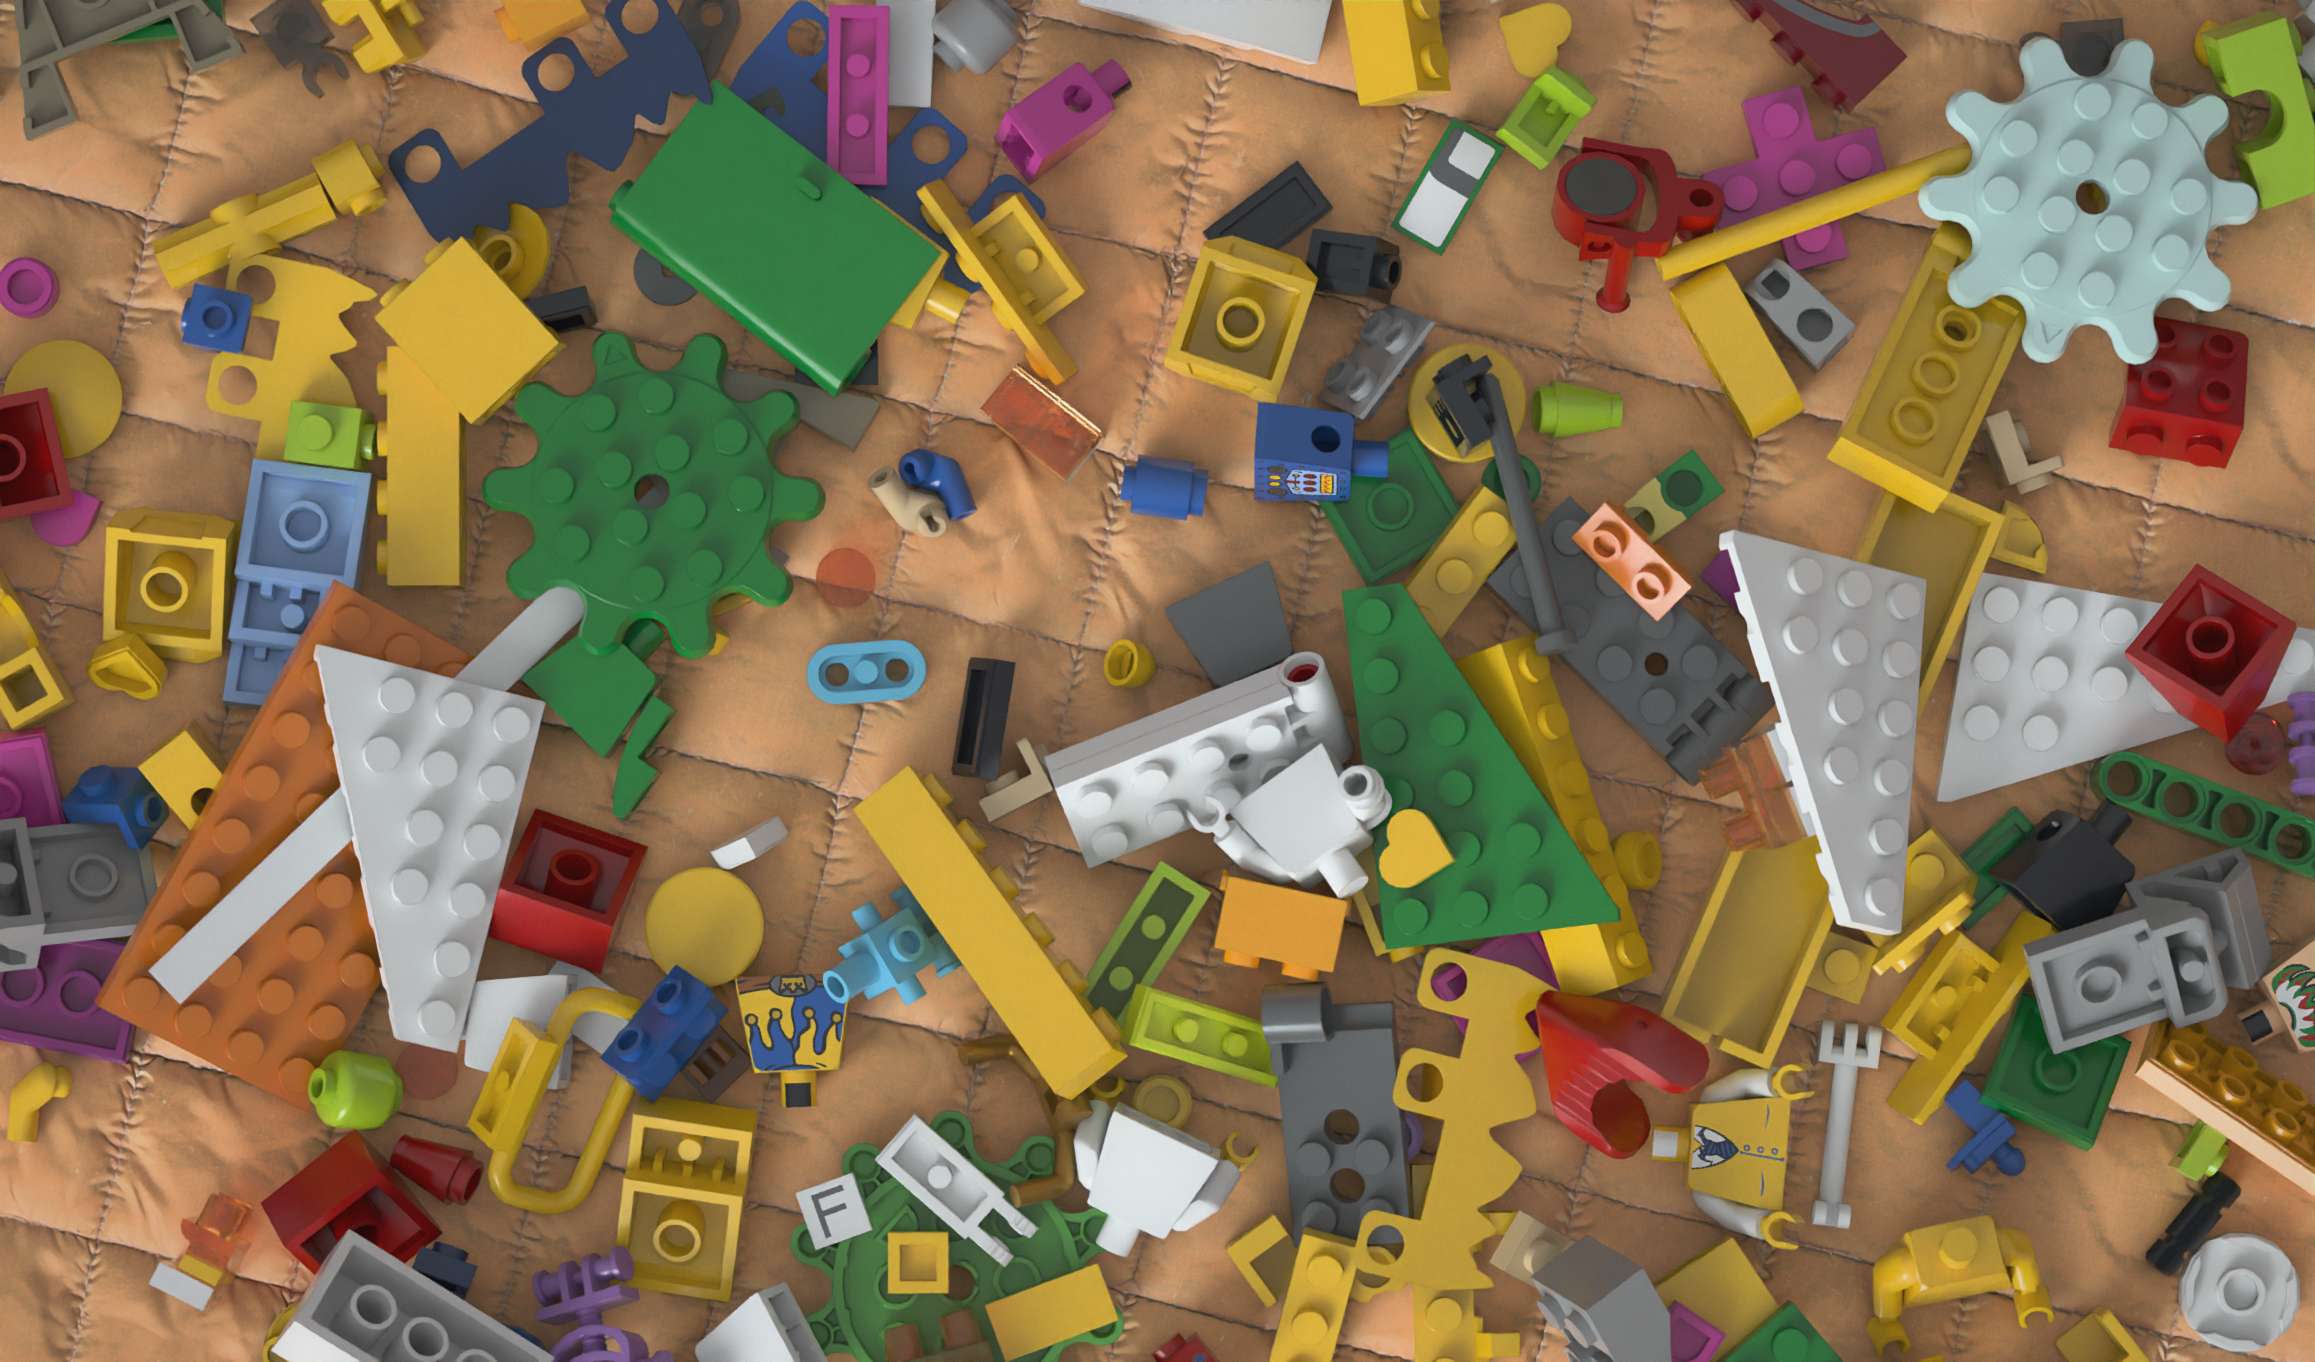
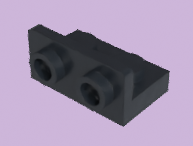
(1462, 415)

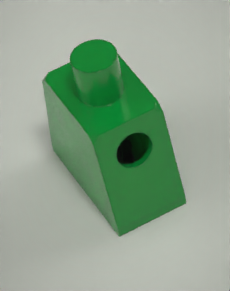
(601, 693)

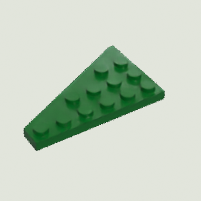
(1450, 760)

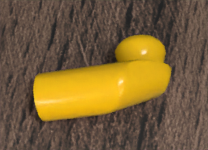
(32, 1093)

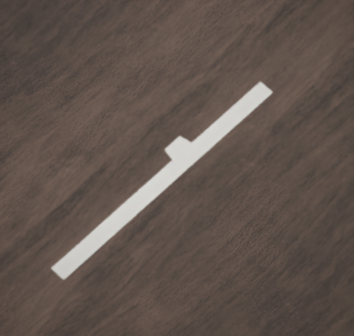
(330, 825)

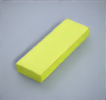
(1198, 1034)

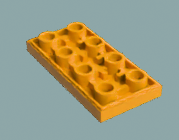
(2233, 1096)

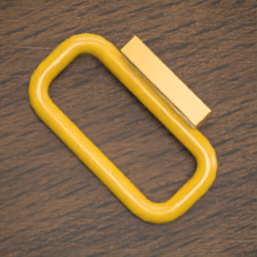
(516, 1090)

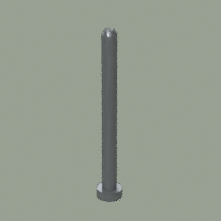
(1554, 636)

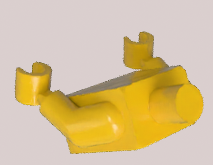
(1951, 1264)

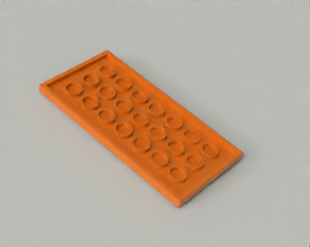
(316, 961)

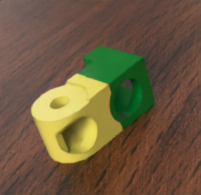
(1673, 496)

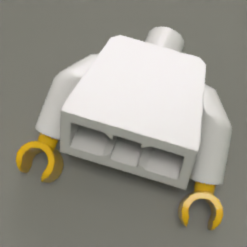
(1149, 1172)

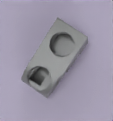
(1799, 313)

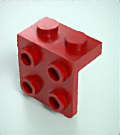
(2186, 397)

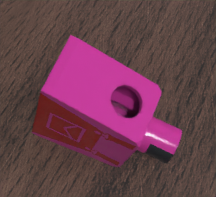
(1045, 131)

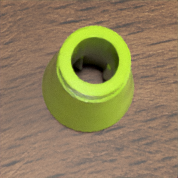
(1574, 410)

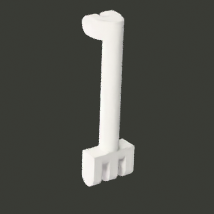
(1829, 1207)

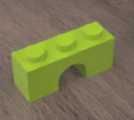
(2263, 56)

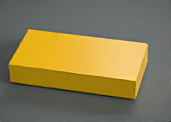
(1051, 1312)

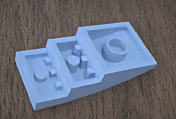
(294, 540)

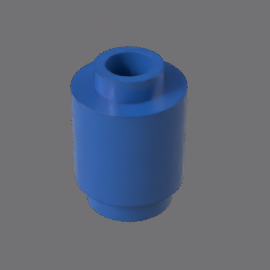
(1165, 487)

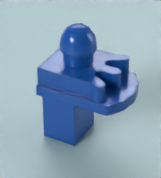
(1990, 1131)

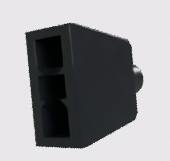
(2069, 867)

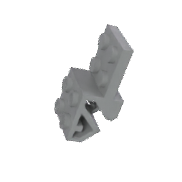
(67, 887)
(2161, 959)

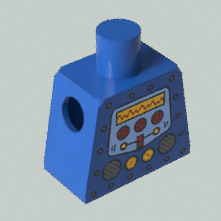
(1311, 454)

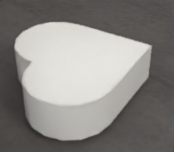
(750, 843)

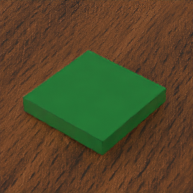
(1394, 517)
(2048, 1091)

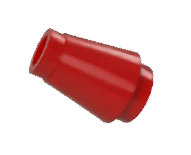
(438, 1168)

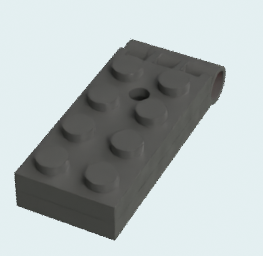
(1684, 713)

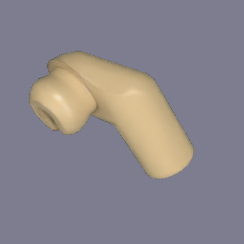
(908, 506)

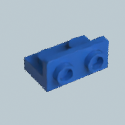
(664, 1033)

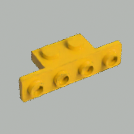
(1017, 267)
(1953, 1008)

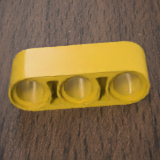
(1736, 349)

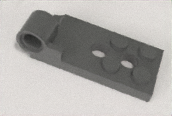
(1328, 1062)

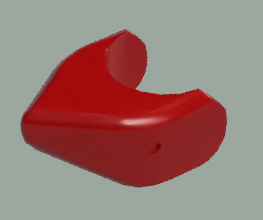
(1598, 1044)

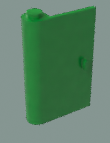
(735, 224)

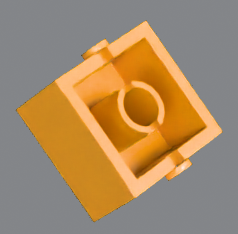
(1279, 926)

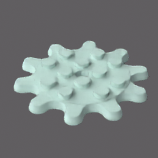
(2025, 211)

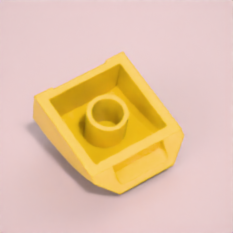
(1241, 317)
(169, 581)

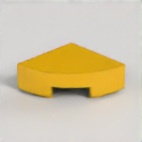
(2020, 541)

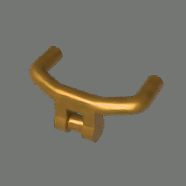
(1061, 1113)

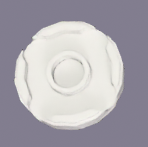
(2239, 1291)

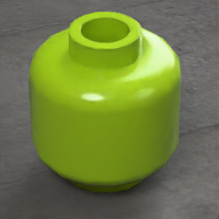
(355, 1090)

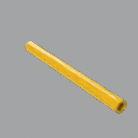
(1811, 212)

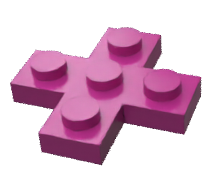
(1794, 168)

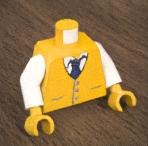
(1738, 1150)

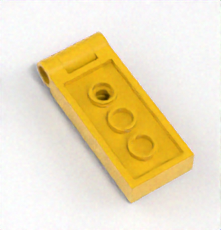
(1929, 380)

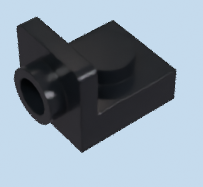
(1354, 265)

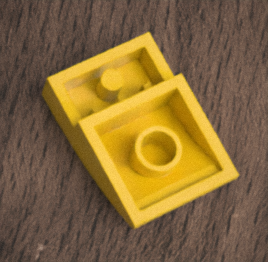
(686, 1196)

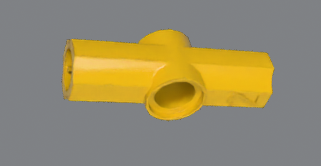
(245, 226)

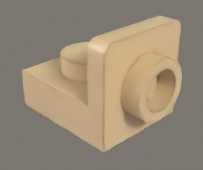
(2006, 448)
(1011, 791)
(1528, 1247)

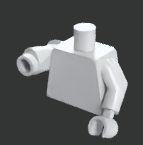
(1305, 823)

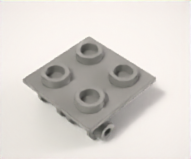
(1387, 344)

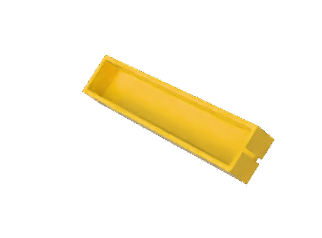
(1772, 906)

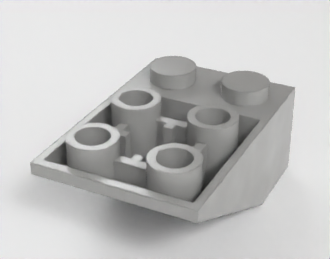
(1603, 1306)

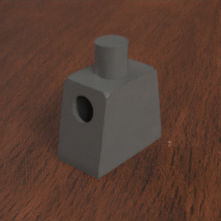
(1234, 626)

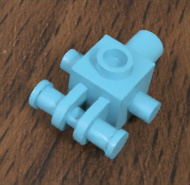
(890, 953)

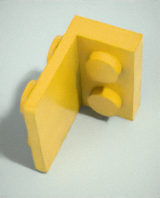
(1935, 896)

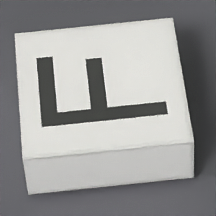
(834, 1211)

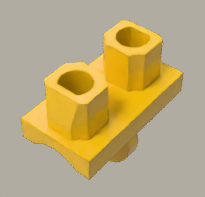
(391, 31)

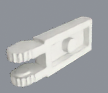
(951, 1186)

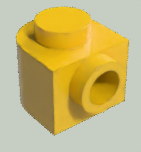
(352, 177)

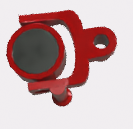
(1602, 202)

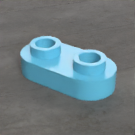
(866, 672)

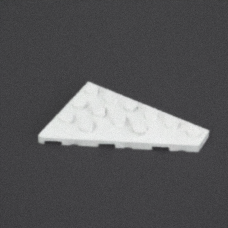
(1845, 679)
(2052, 688)
(432, 809)

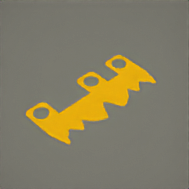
(309, 331)
(1476, 1094)

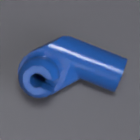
(939, 475)

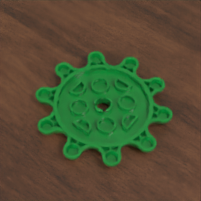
(668, 558)

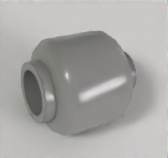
(974, 33)

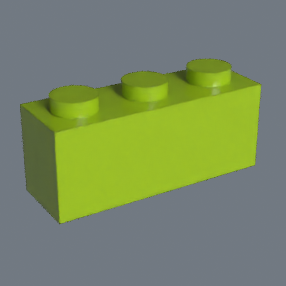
(1144, 939)

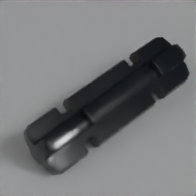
(2193, 1223)

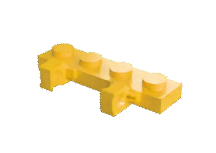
(1445, 1318)

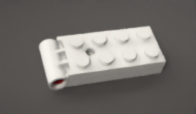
(1225, 743)

